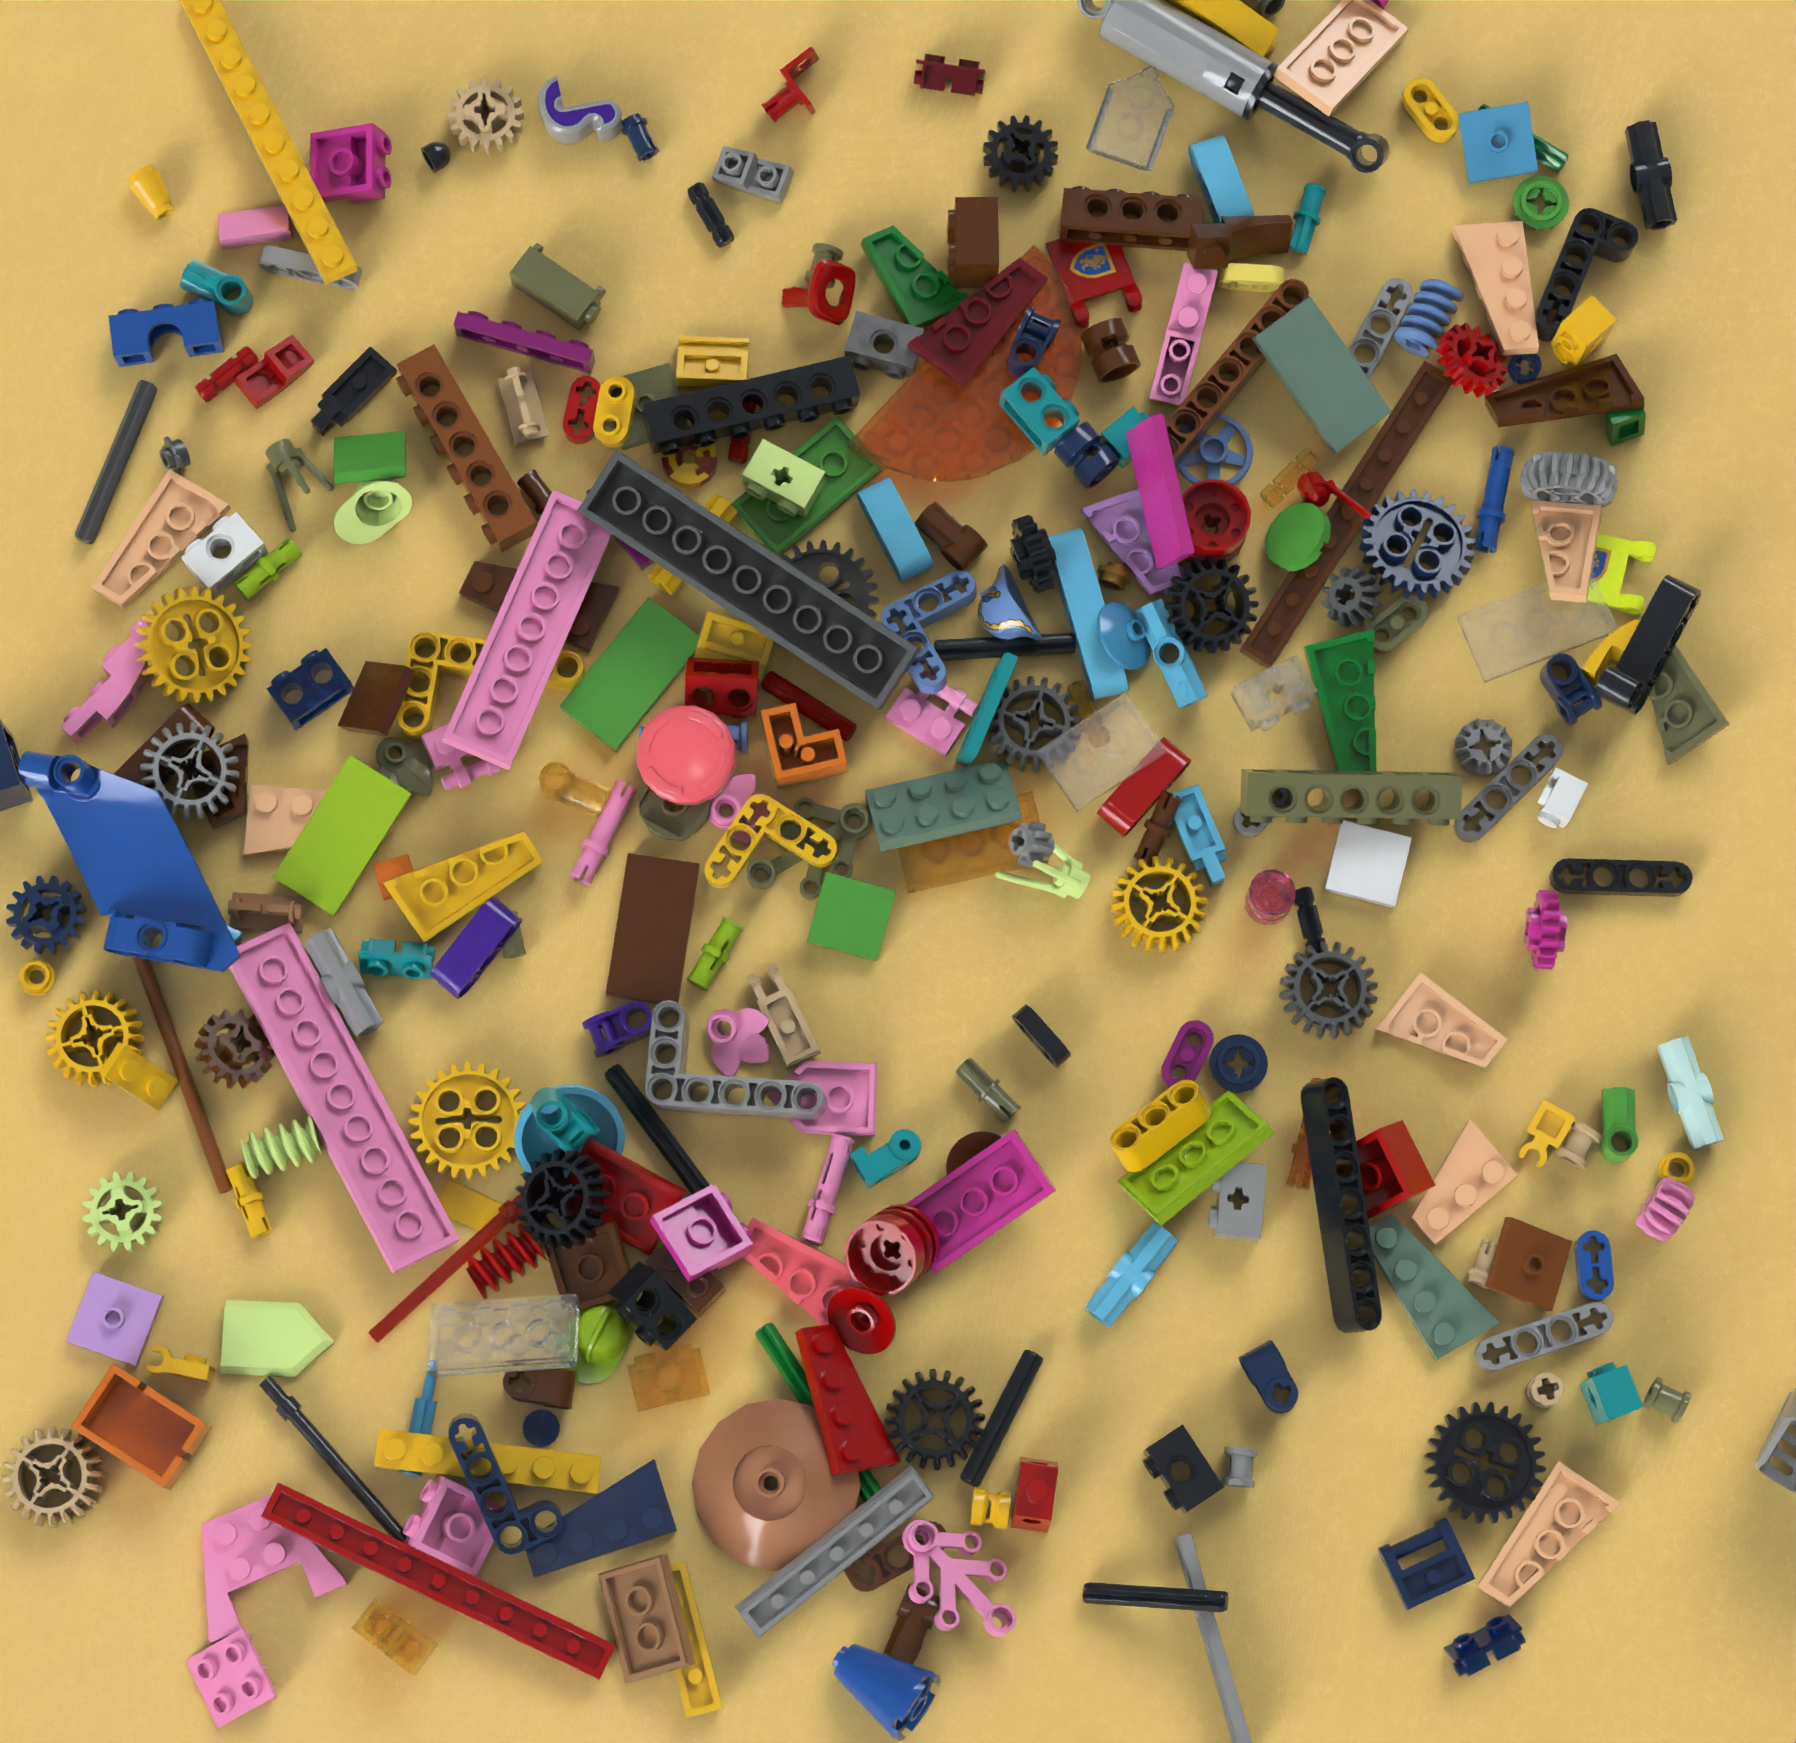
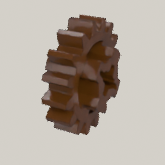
(223, 1056)

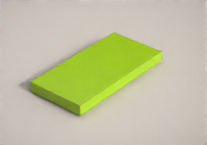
(342, 835)
(1198, 1159)

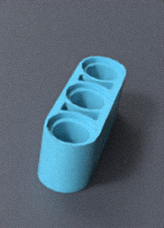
(1219, 178)
(895, 530)

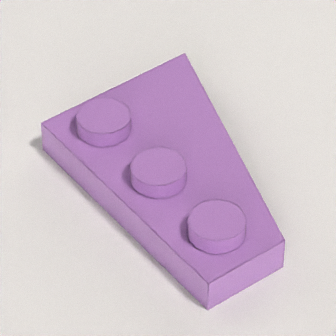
(1124, 529)

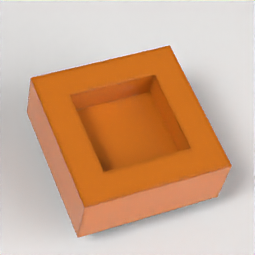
(390, 869)

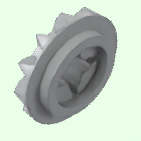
(1475, 760)

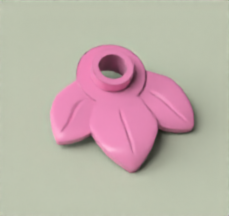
(735, 795)
(741, 1043)

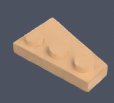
(1567, 546)
(1441, 1023)

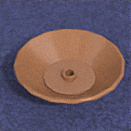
(731, 1490)

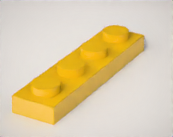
(698, 1681)

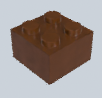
(973, 241)

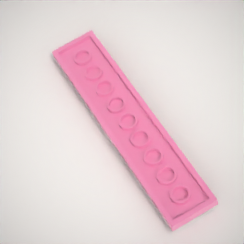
(342, 1099)

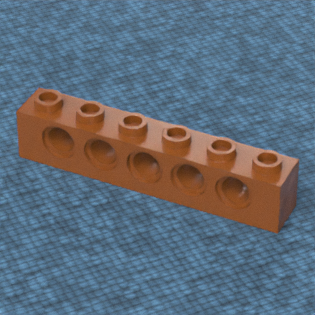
(429, 369)

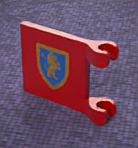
(1092, 272)

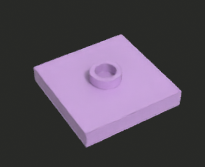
(115, 1319)

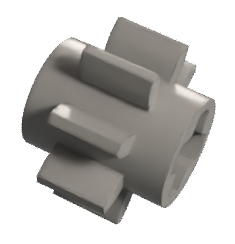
(1031, 843)

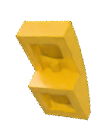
(1609, 649)

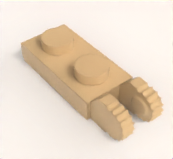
(786, 1020)

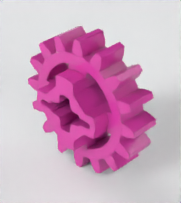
(1545, 929)

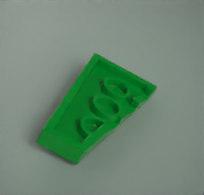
(1345, 695)

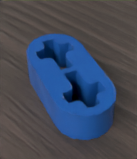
(1603, 1266)

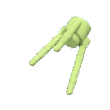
(1069, 878)

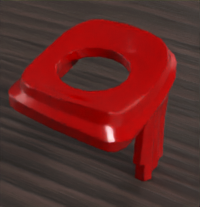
(815, 296)

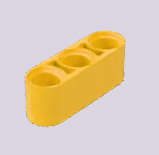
(1160, 1125)

